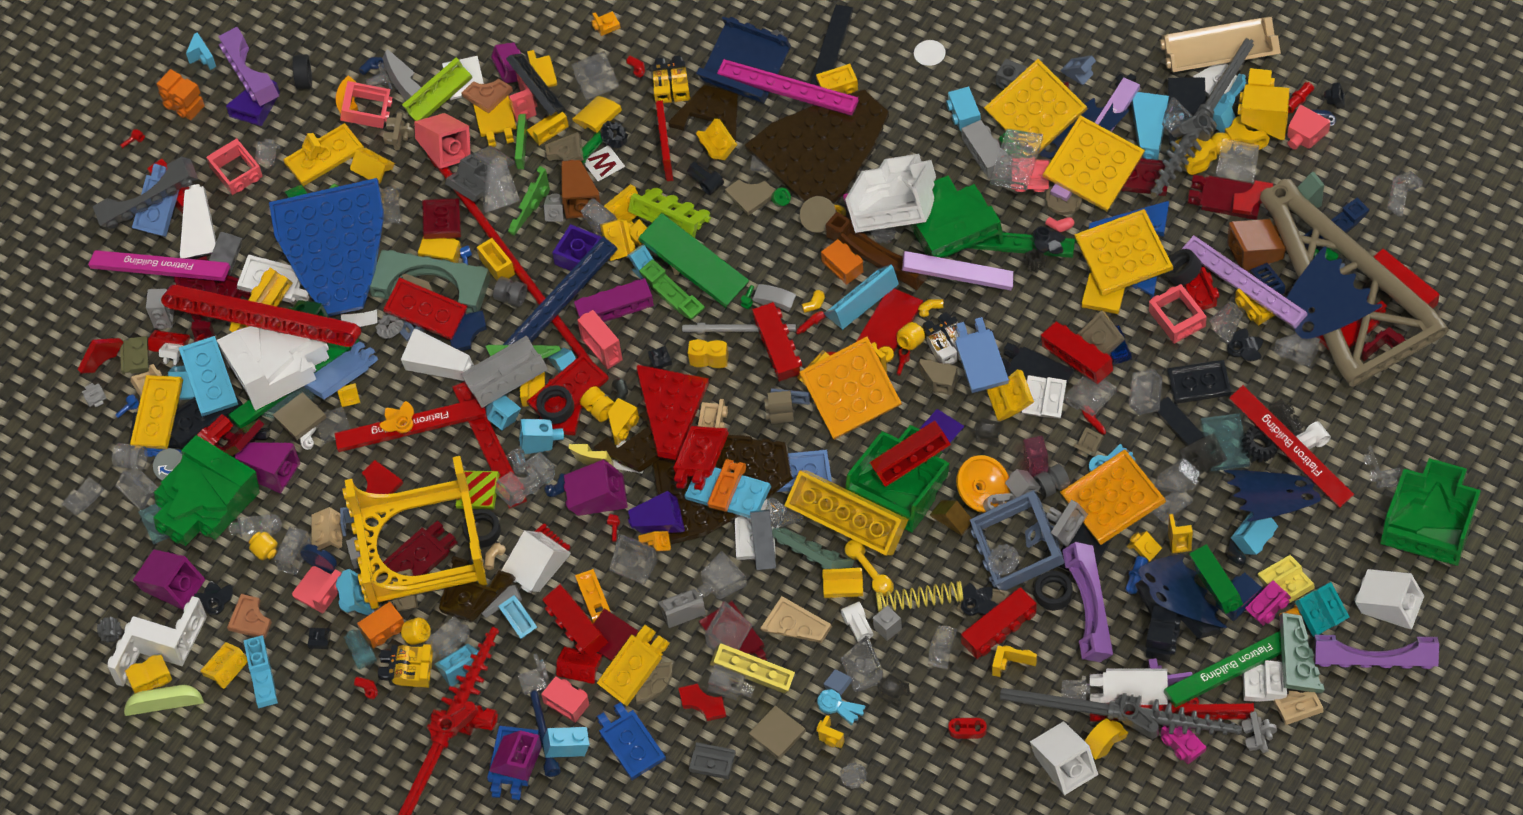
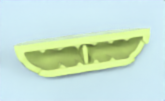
(162, 699)

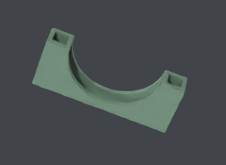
(468, 279)

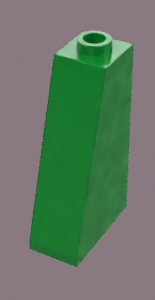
(1215, 579)

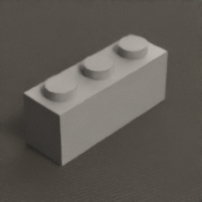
(981, 145)

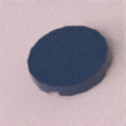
(317, 558)

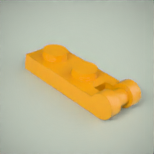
(591, 593)

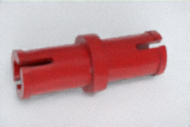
(1299, 96)

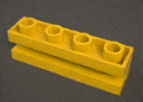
(269, 291)

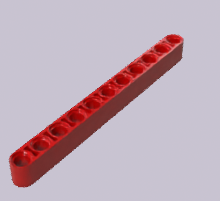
(261, 315)

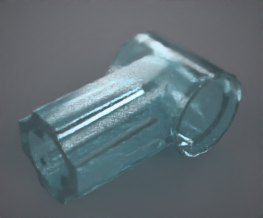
(361, 652)

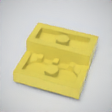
(585, 455)
(1288, 576)

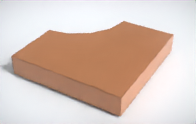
(487, 95)
(248, 618)

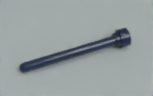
(551, 767)

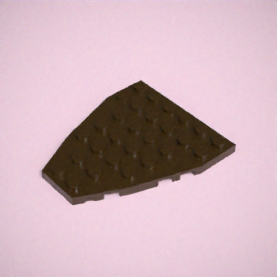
(820, 148)
(764, 462)

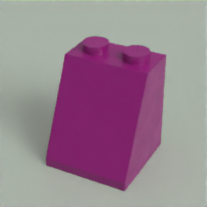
(272, 462)
(595, 489)
(169, 578)

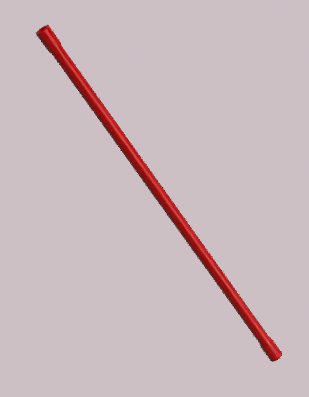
(518, 269)

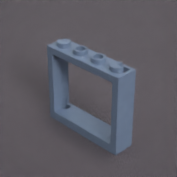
(1003, 512)

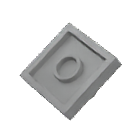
(1067, 522)

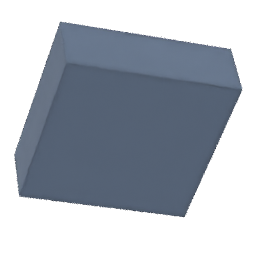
(838, 682)

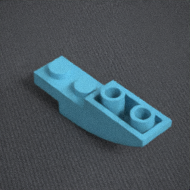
(260, 671)

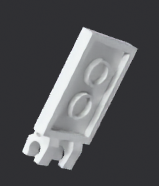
(256, 266)
(744, 537)
(1142, 682)

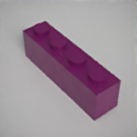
(617, 301)

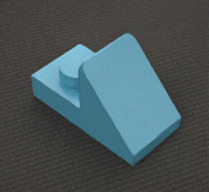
(198, 50)
(639, 259)

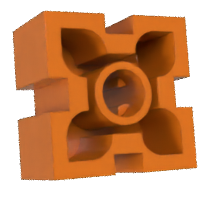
(180, 95)

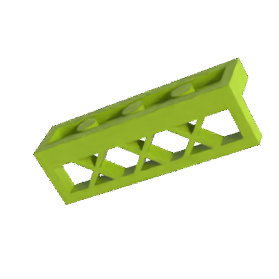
(438, 92)

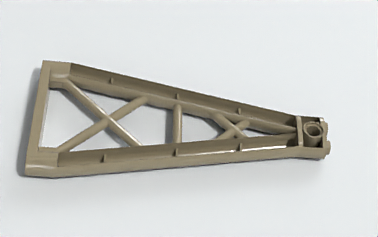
(1334, 237)

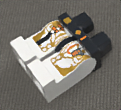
(942, 338)

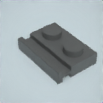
(712, 760)

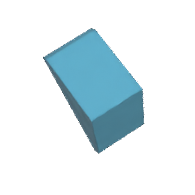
(1223, 116)
(562, 359)

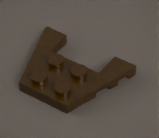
(707, 105)
(635, 453)
(471, 599)

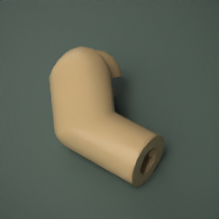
(490, 555)

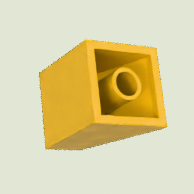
(1265, 109)

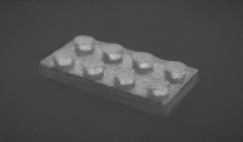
(1016, 159)

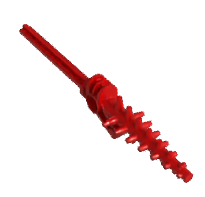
(459, 714)

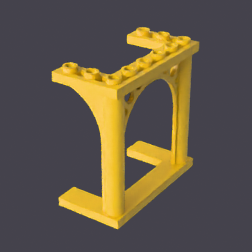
(369, 505)

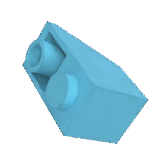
(502, 412)

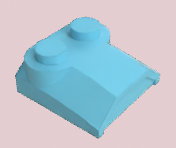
(351, 593)

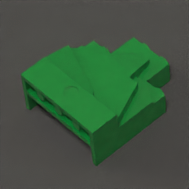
(956, 220)
(203, 493)
(907, 496)
(1431, 512)

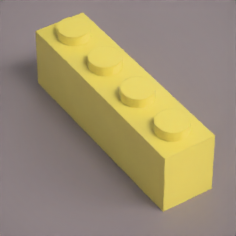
(753, 668)

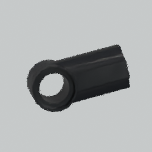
(708, 180)

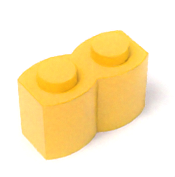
(708, 353)
(149, 674)

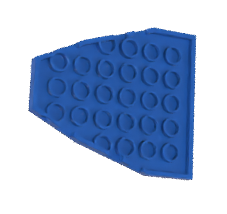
(332, 241)

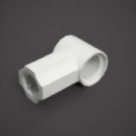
(1314, 436)
(856, 619)

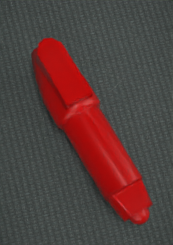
(814, 319)
(1095, 423)

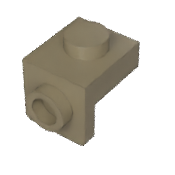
(1089, 443)

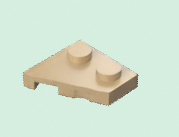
(1298, 706)

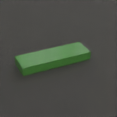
(521, 141)

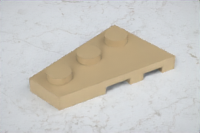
(795, 622)

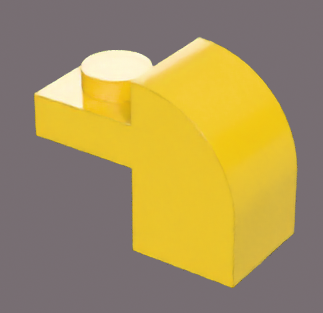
(1104, 736)

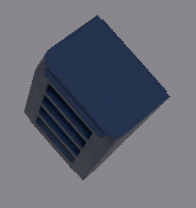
(1279, 285)

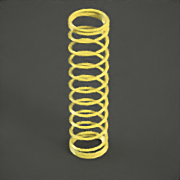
(959, 596)

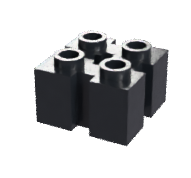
(1162, 634)

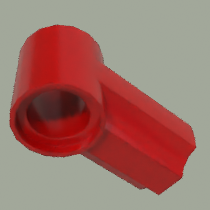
(216, 430)

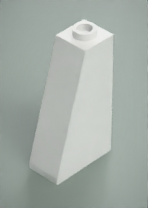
(197, 227)
(434, 357)

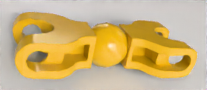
(1211, 148)

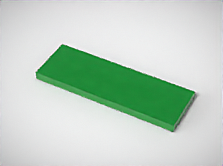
(693, 260)

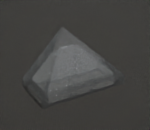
(1226, 321)

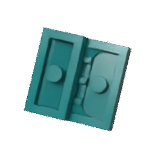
(1322, 609)

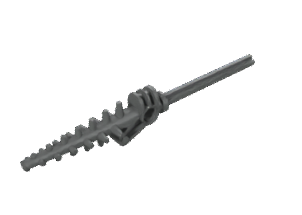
(1201, 124)
(1143, 719)

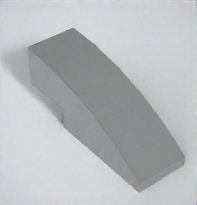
(400, 75)

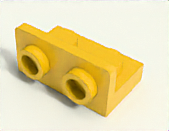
(839, 79)
(717, 140)
(620, 204)
(618, 233)
(1254, 310)
(225, 664)

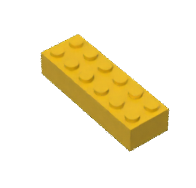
(846, 512)

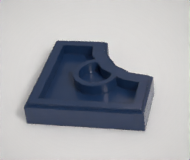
(469, 327)

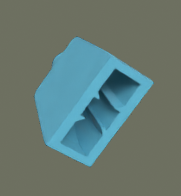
(538, 435)

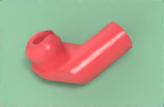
(1060, 225)

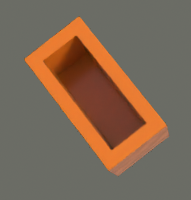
(842, 261)
(381, 625)

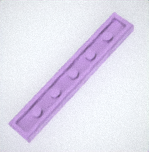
(957, 270)

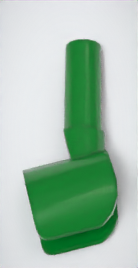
(746, 300)

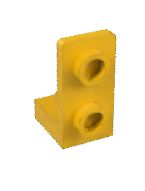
(1008, 653)

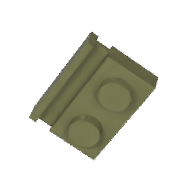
(134, 355)

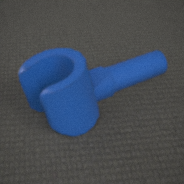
(465, 252)
(132, 403)

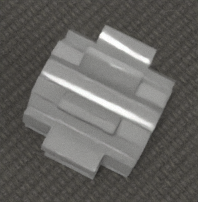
(94, 395)

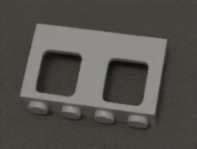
(504, 371)

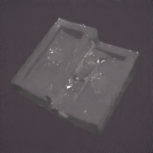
(594, 75)
(1237, 160)
(1089, 395)

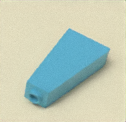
(1148, 117)

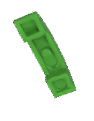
(670, 291)

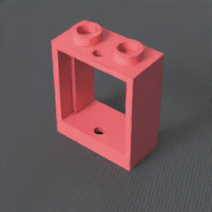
(367, 92)
(227, 154)
(1184, 328)
(600, 339)

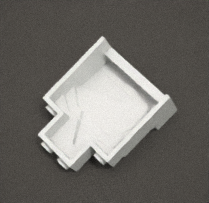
(892, 194)
(271, 362)

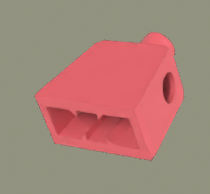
(1306, 128)

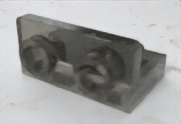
(1284, 412)

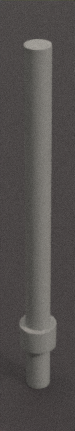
(701, 328)

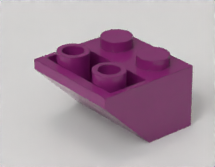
(517, 755)

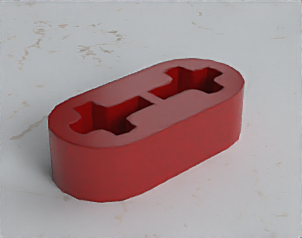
(967, 728)

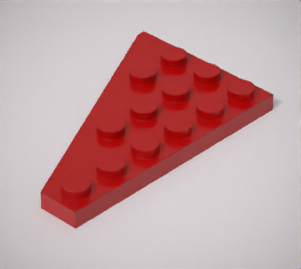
(670, 406)

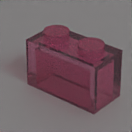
(1035, 455)

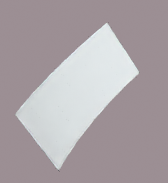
(361, 319)

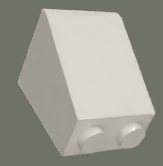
(535, 560)
(1390, 597)
(1064, 757)

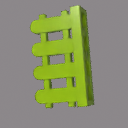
(648, 209)

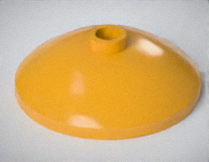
(987, 475)

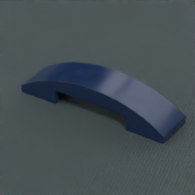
(1348, 219)

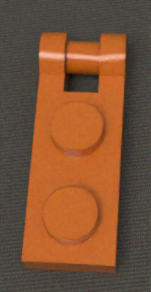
(726, 485)

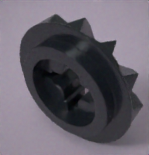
(607, 134)

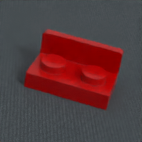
(1202, 290)
(579, 667)

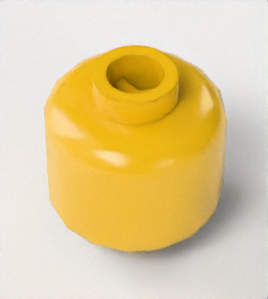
(910, 336)
(263, 546)
(416, 631)

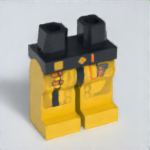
(670, 74)
(407, 665)

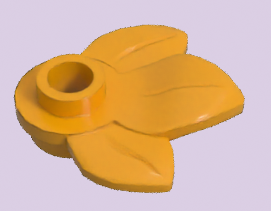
(396, 418)

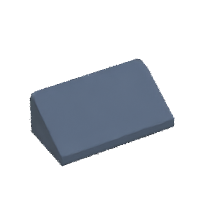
(797, 397)

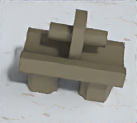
(400, 129)

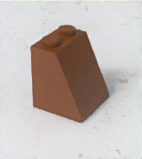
(576, 188)
(1255, 243)

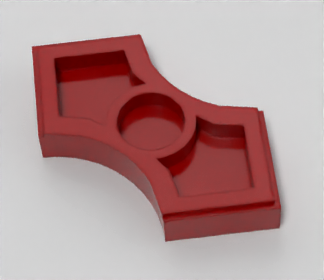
(1245, 202)
(694, 698)

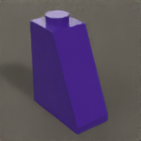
(250, 111)
(657, 514)

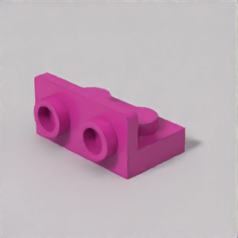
(1268, 603)
(1186, 746)

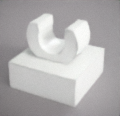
(171, 351)

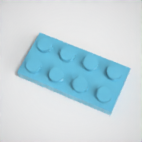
(208, 376)
(748, 495)

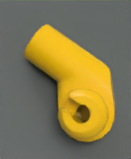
(815, 303)
(928, 305)

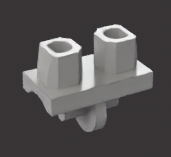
(1256, 725)

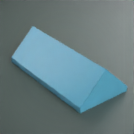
(863, 297)

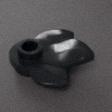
(1048, 240)
(1247, 346)
(213, 596)
(978, 598)

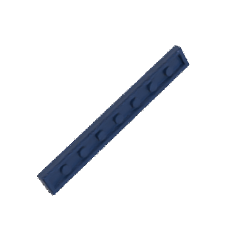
(564, 291)

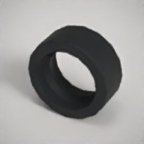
(302, 71)
(1189, 272)
(553, 391)
(490, 538)
(1057, 577)
(1143, 590)

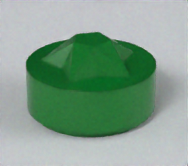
(781, 197)

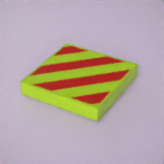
(481, 489)

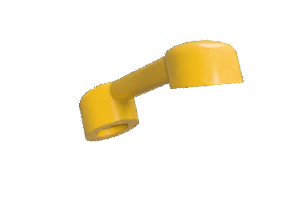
(880, 583)

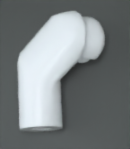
(306, 440)

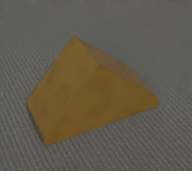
(952, 515)

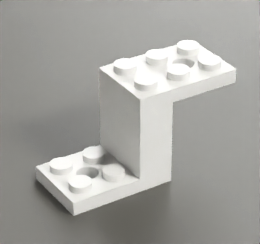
(155, 639)

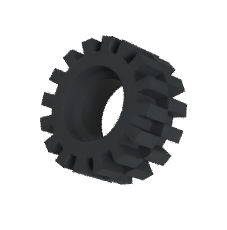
(1253, 449)

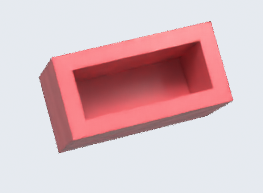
(565, 699)

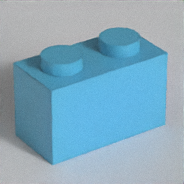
(963, 107)
(1253, 535)
(518, 616)
(566, 742)

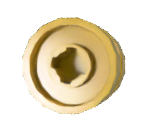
(597, 403)

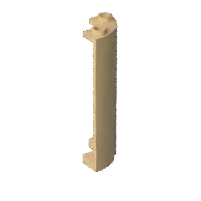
(1218, 44)

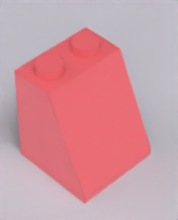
(443, 139)

